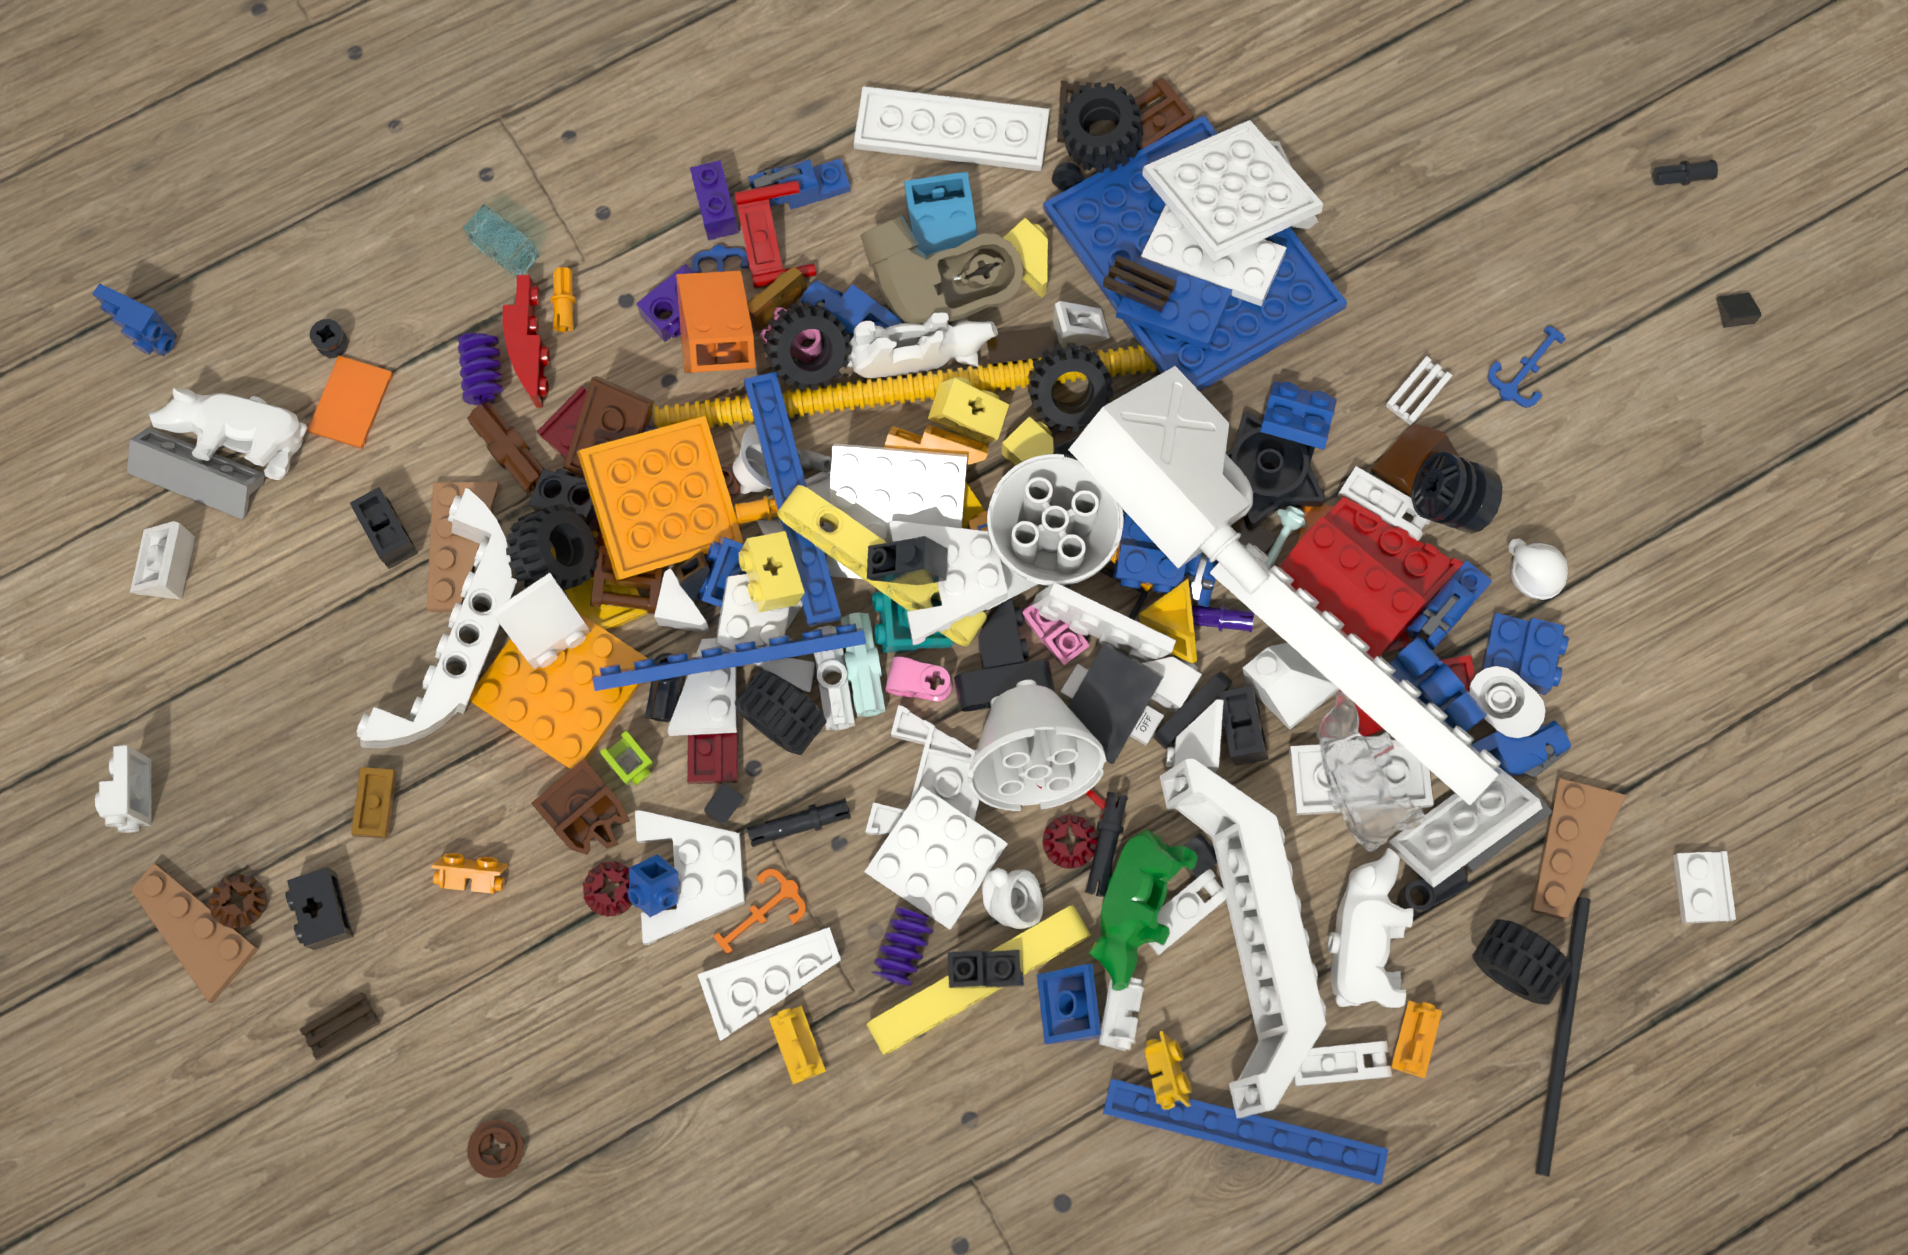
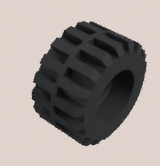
(1098, 105)
(825, 364)
(1051, 368)
(570, 538)
(780, 712)
(1522, 961)

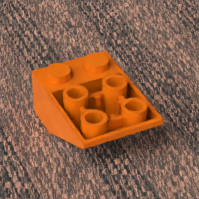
(714, 322)

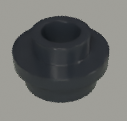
(1066, 176)

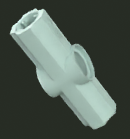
(864, 669)

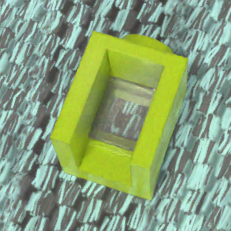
(628, 760)

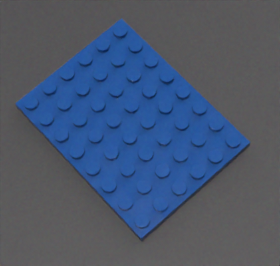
(1116, 217)

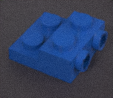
(137, 320)
(1298, 414)
(1143, 562)
(724, 563)
(1527, 649)

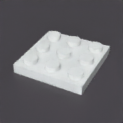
(936, 857)

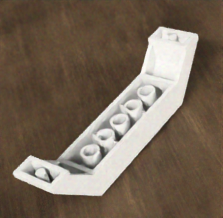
(1265, 929)

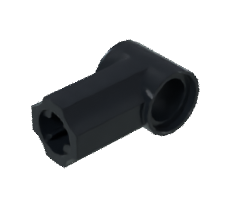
(663, 695)
(1431, 896)

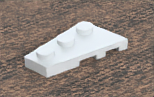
(707, 701)

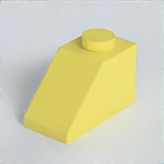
(1032, 246)
(1028, 441)

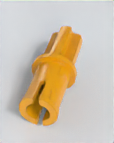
(563, 300)
(756, 510)

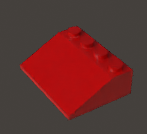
(1353, 587)

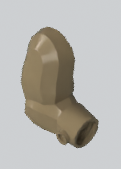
(947, 281)

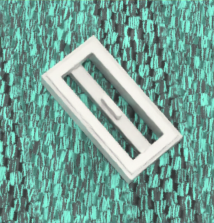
(1435, 371)

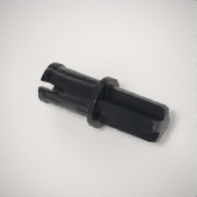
(1685, 172)

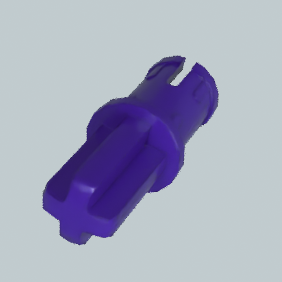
(1223, 618)

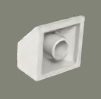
(1287, 683)
(1199, 739)

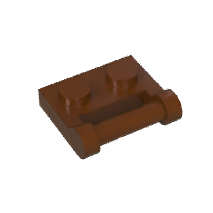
(1165, 116)
(605, 575)

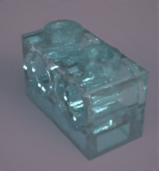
(501, 241)

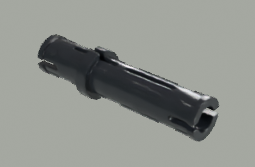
(799, 822)
(1106, 844)

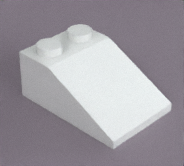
(541, 622)

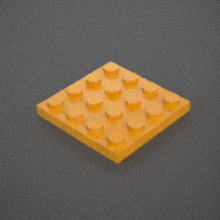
(659, 496)
(558, 703)

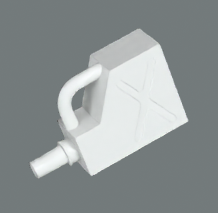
(1170, 472)

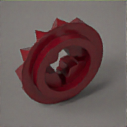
(1058, 852)
(602, 903)

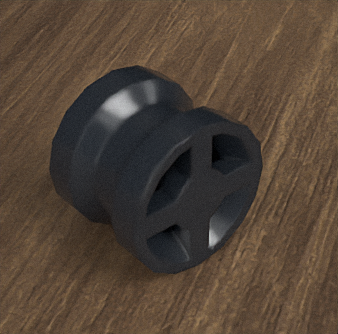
(333, 345)

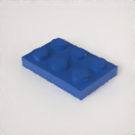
(1190, 312)

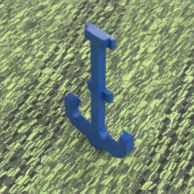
(719, 255)
(1508, 390)

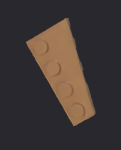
(450, 554)
(1572, 843)
(202, 945)

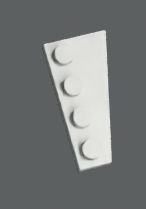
(759, 981)

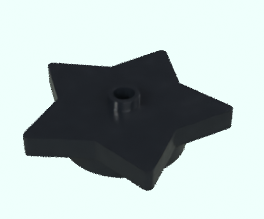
(1276, 471)

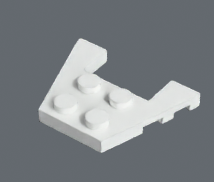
(972, 577)
(743, 623)
(941, 771)
(707, 872)

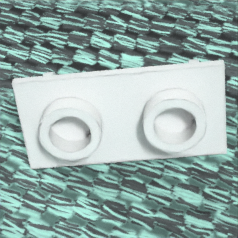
(1118, 1024)

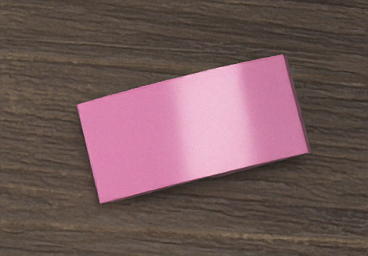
(1055, 635)

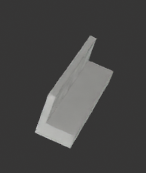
(211, 482)

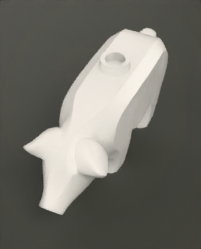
(915, 346)
(238, 423)
(1363, 937)

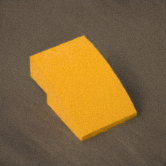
(937, 440)

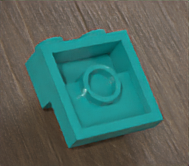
(894, 627)

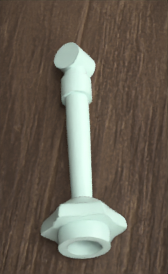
(1291, 520)

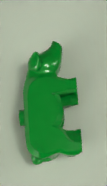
(1134, 901)

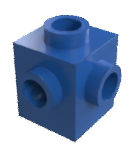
(653, 885)

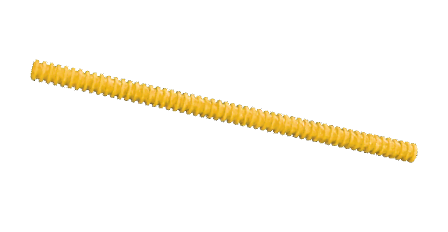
(892, 390)

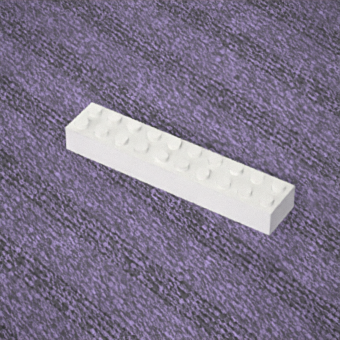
(1366, 680)

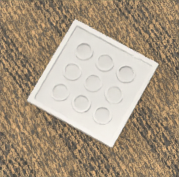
(1232, 190)
(895, 485)

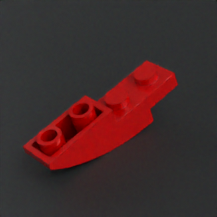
(523, 343)

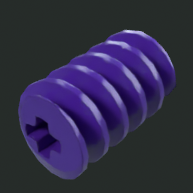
(478, 368)
(902, 947)

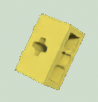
(968, 410)
(774, 555)

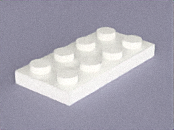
(1245, 272)
(1104, 623)
(1312, 788)
(1461, 831)

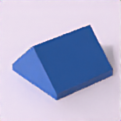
(1069, 1005)

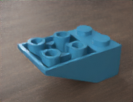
(940, 211)

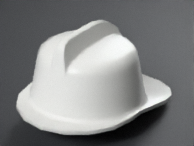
(750, 465)
(1508, 701)

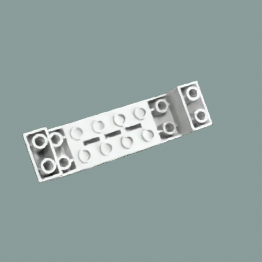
(448, 692)

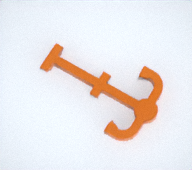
(789, 890)

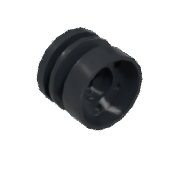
(1456, 492)

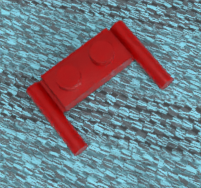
(760, 232)

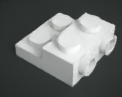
(127, 798)

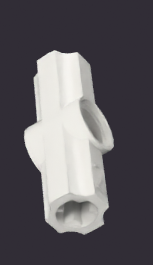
(836, 697)

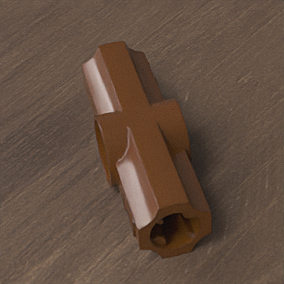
(506, 446)

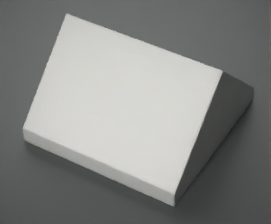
(163, 561)

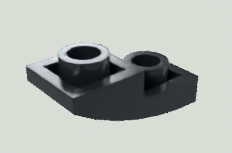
(985, 969)

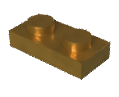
(781, 293)
(374, 802)

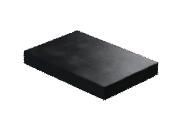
(1114, 698)

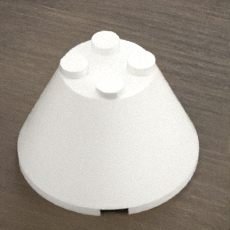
(1053, 521)
(1032, 742)

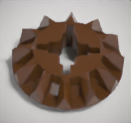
(230, 915)
(482, 1140)

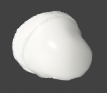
(1537, 569)
(1001, 896)

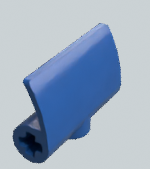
(1437, 684)

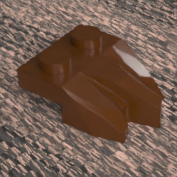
(581, 809)

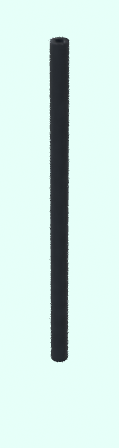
(1562, 1038)

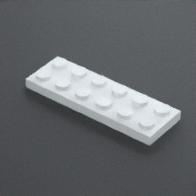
(951, 128)

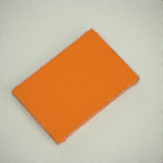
(350, 402)

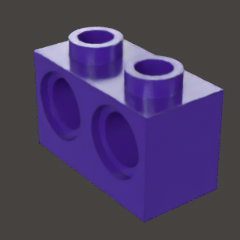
(714, 200)
(660, 300)

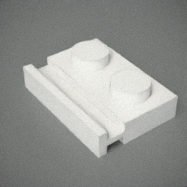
(1704, 887)

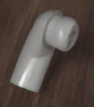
(814, 460)

